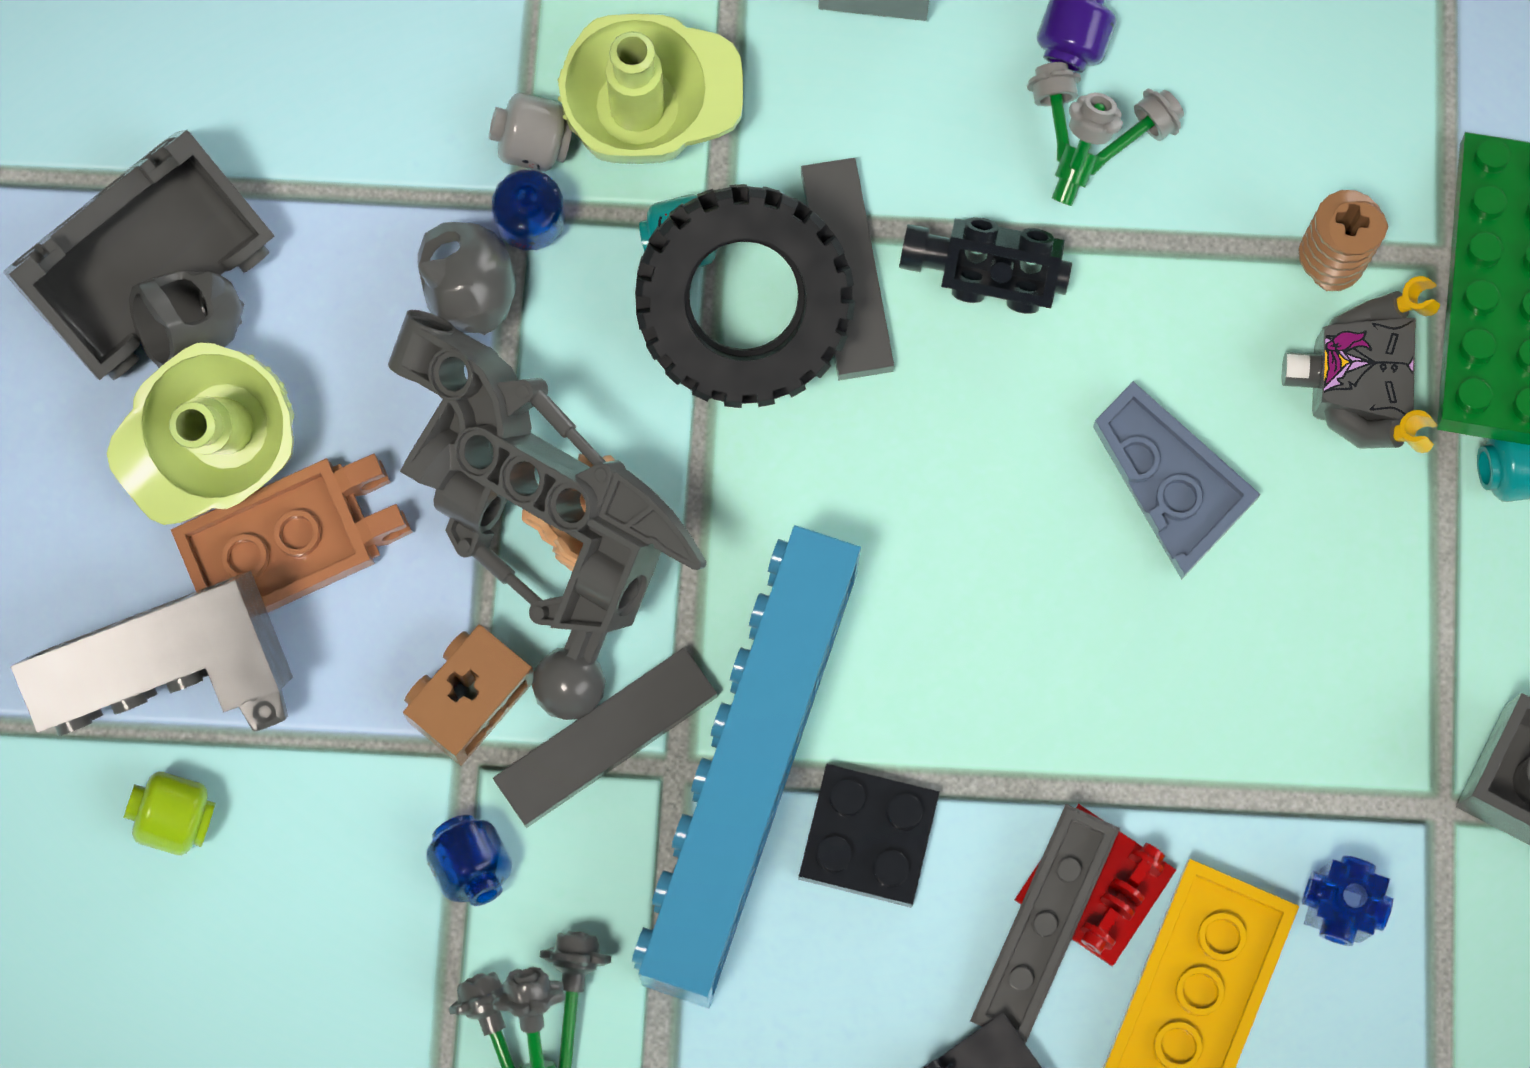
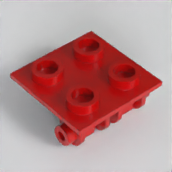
(1121, 897)

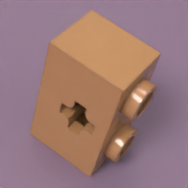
(463, 724)

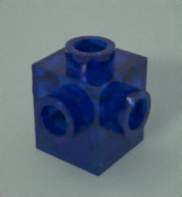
(1331, 913)

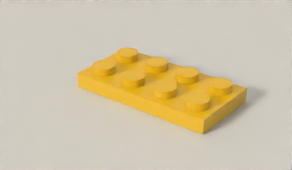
(1203, 974)

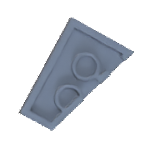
(1173, 477)

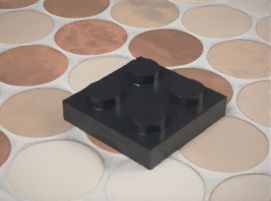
(868, 835)

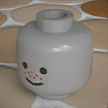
(530, 132)

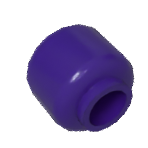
(1076, 32)

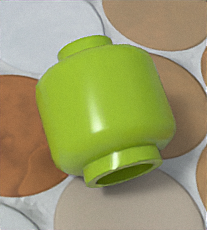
(169, 813)

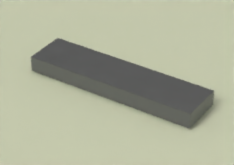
(836, 196)
(605, 737)
(1046, 920)

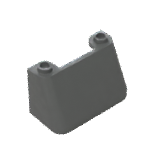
(152, 220)

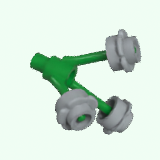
(1094, 122)

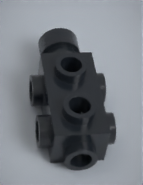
(1000, 268)

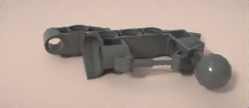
(623, 518)

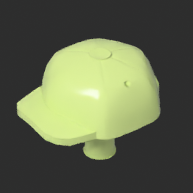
(649, 87)
(202, 434)

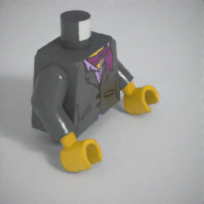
(1367, 371)

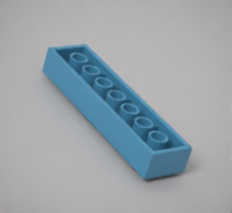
(750, 767)

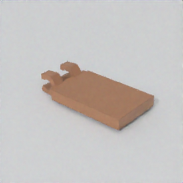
(294, 532)

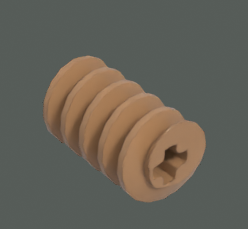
(1342, 239)

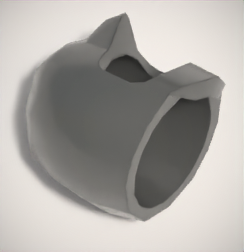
(471, 285)
(183, 311)

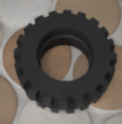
(760, 372)

